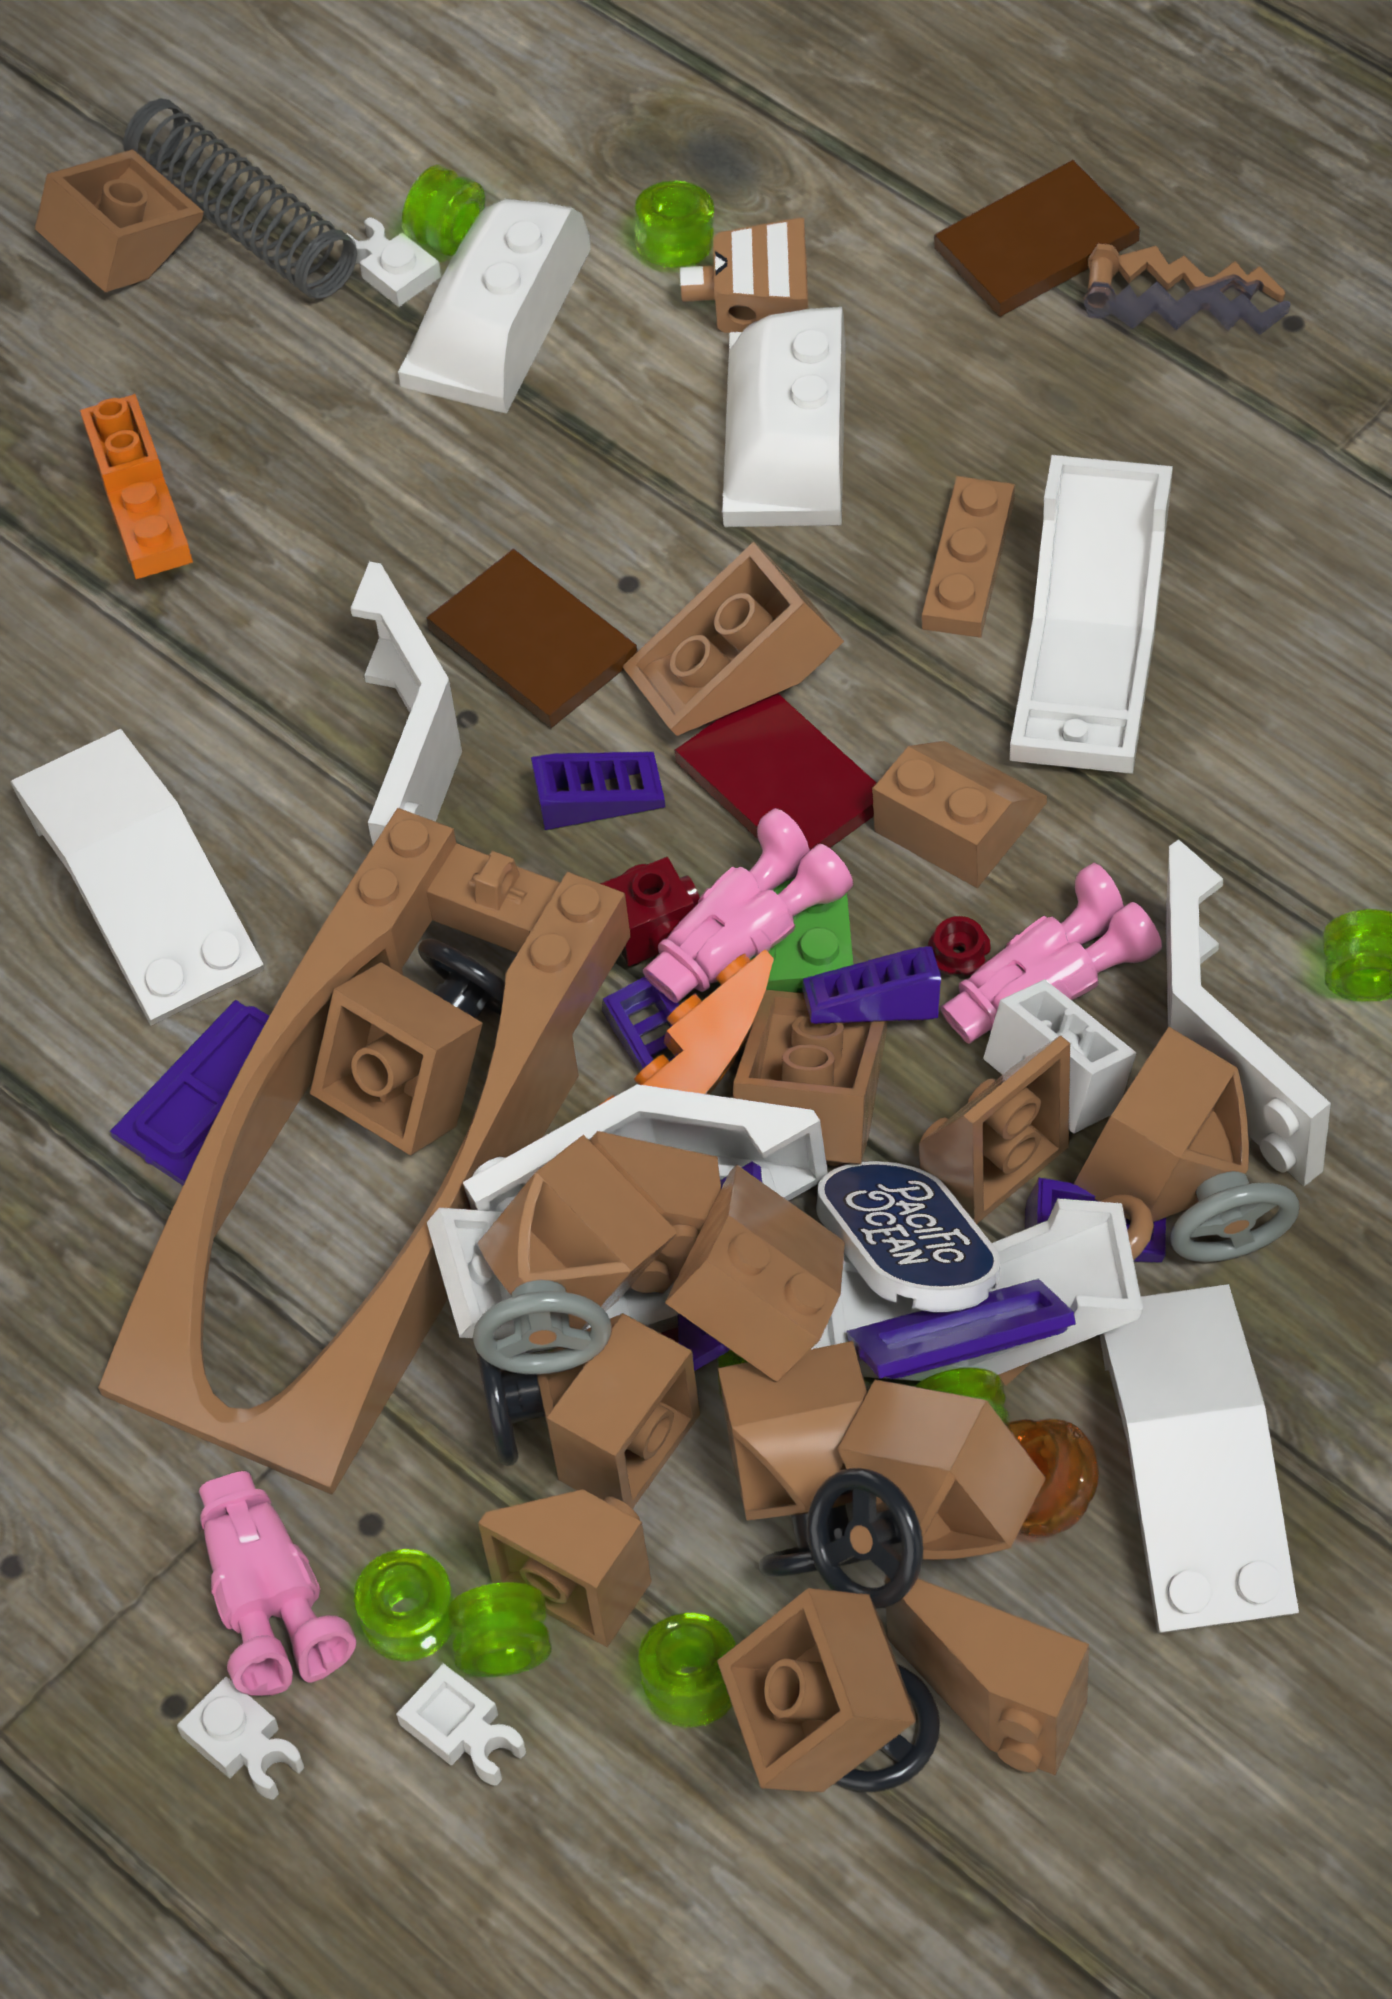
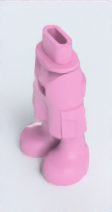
(744, 912)
(1056, 953)
(266, 1576)

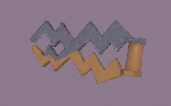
(1205, 291)

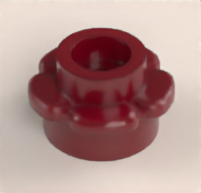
(959, 933)

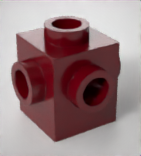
(655, 905)

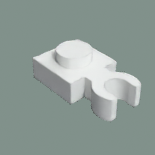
(394, 266)
(456, 1719)
(236, 1732)

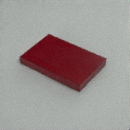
(781, 761)

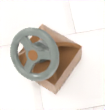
(1186, 1146)
(566, 1258)

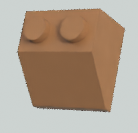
(115, 218)
(953, 809)
(677, 1185)
(577, 1552)

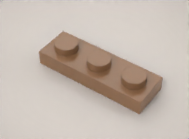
(968, 557)

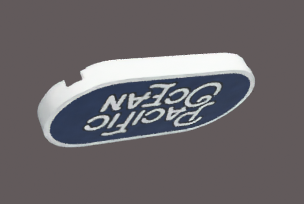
(908, 1235)

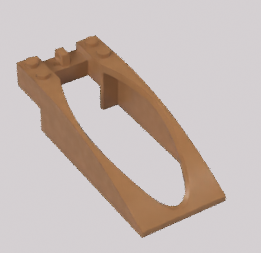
(412, 875)

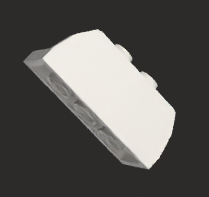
(497, 303)
(785, 421)

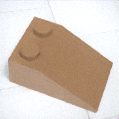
(732, 645)
(814, 1068)
(1003, 1132)
(760, 1276)
(997, 1672)

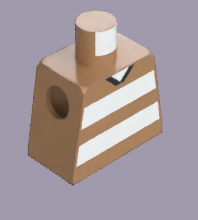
(753, 274)

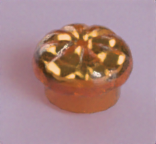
(1070, 1472)

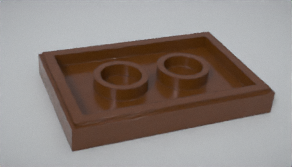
(1035, 237)
(532, 638)

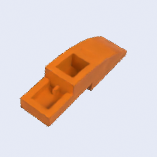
(135, 486)
(710, 1031)

